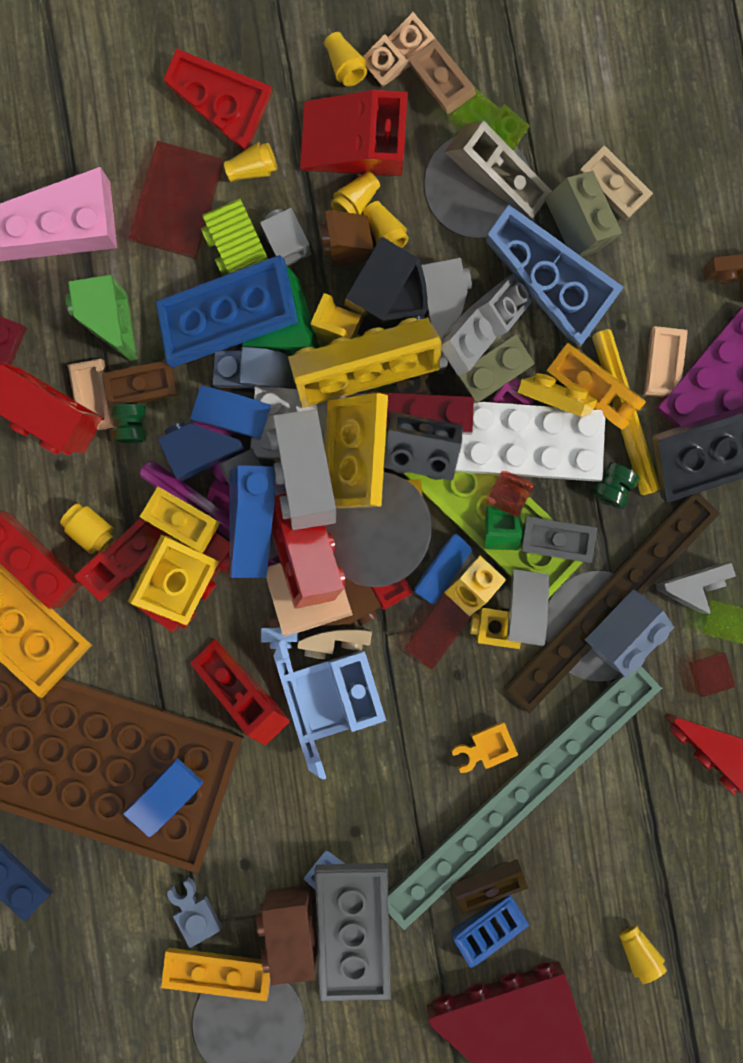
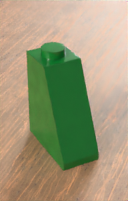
(293, 337)

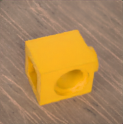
(475, 586)

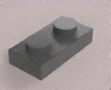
(558, 539)

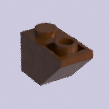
(346, 237)

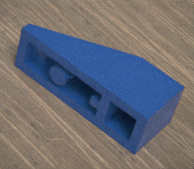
(250, 520)

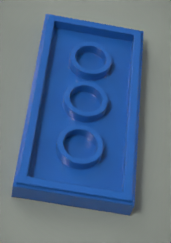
(226, 311)

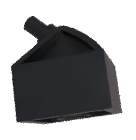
(389, 288)

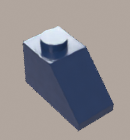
(196, 449)

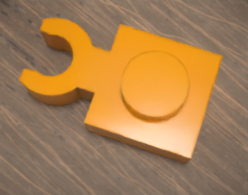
(491, 746)

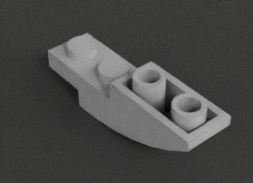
(483, 323)

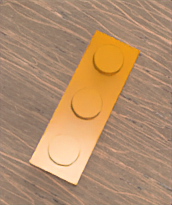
(215, 974)

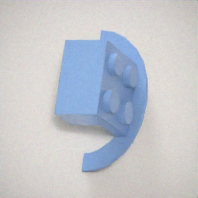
(328, 699)

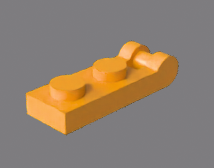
(577, 369)

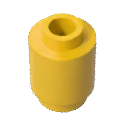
(87, 528)

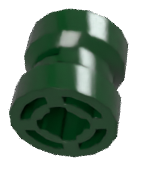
(128, 423)
(616, 485)

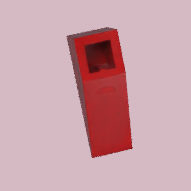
(713, 749)

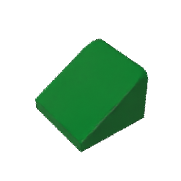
(501, 530)

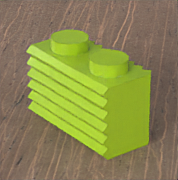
(234, 237)

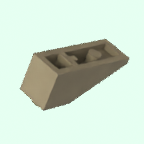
(497, 167)

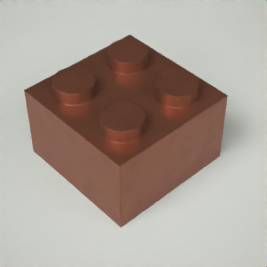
(289, 935)

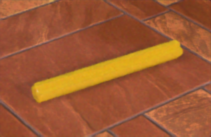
(633, 433)

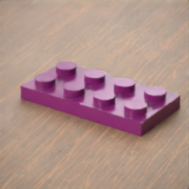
(712, 382)

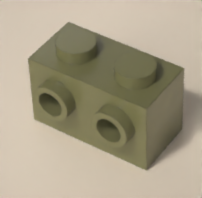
(583, 214)
(495, 368)

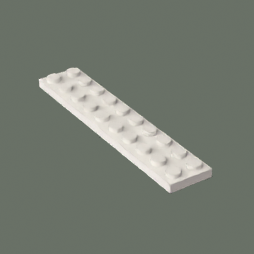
(504, 437)

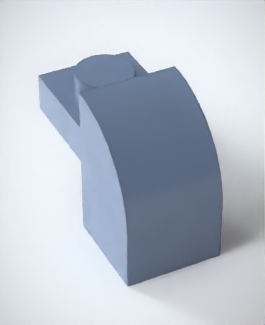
(251, 369)

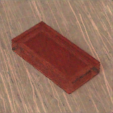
(437, 632)

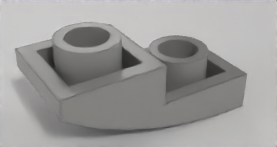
(528, 607)

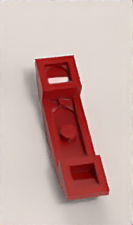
(120, 561)

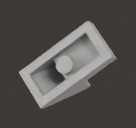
(689, 587)

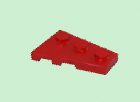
(219, 95)

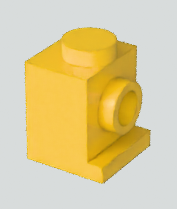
(479, 627)

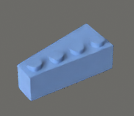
(556, 277)

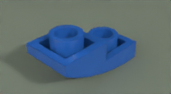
(230, 412)
(163, 798)

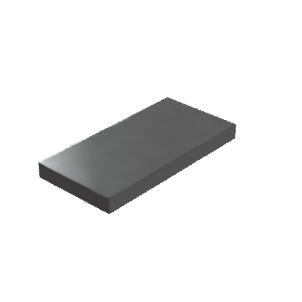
(353, 931)

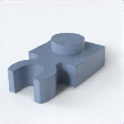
(197, 917)

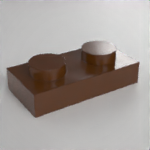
(140, 384)

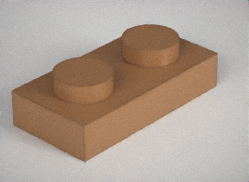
(442, 77)

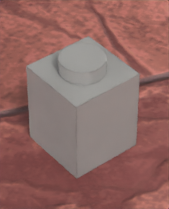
(285, 236)

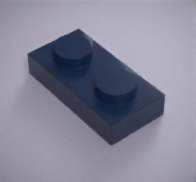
(19, 886)

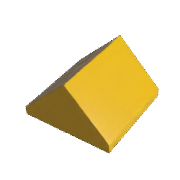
(173, 580)

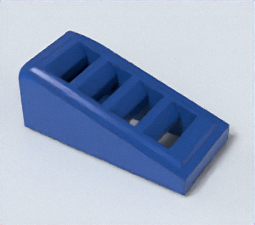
(483, 918)

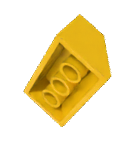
(365, 361)

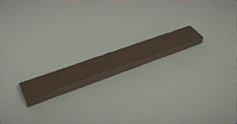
(636, 573)

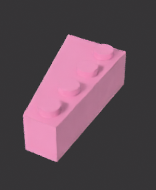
(59, 219)

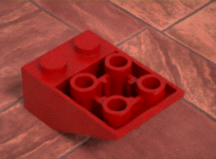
(355, 133)

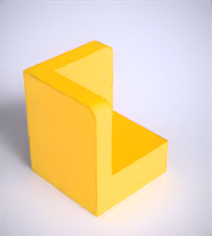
(334, 322)

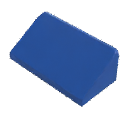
(443, 569)

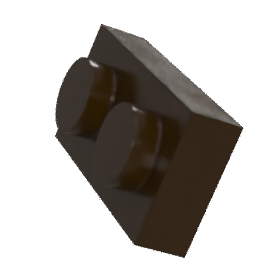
(489, 886)

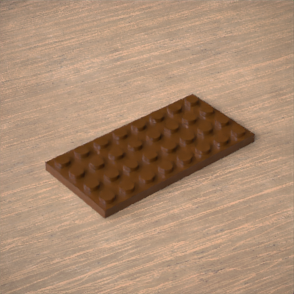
(92, 753)

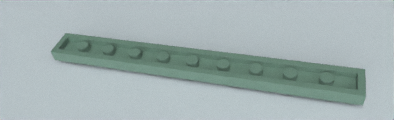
(519, 795)

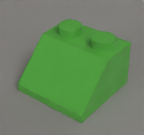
(104, 310)

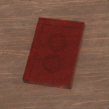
(174, 198)

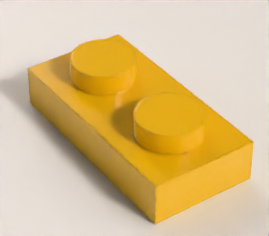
(569, 399)
(180, 519)

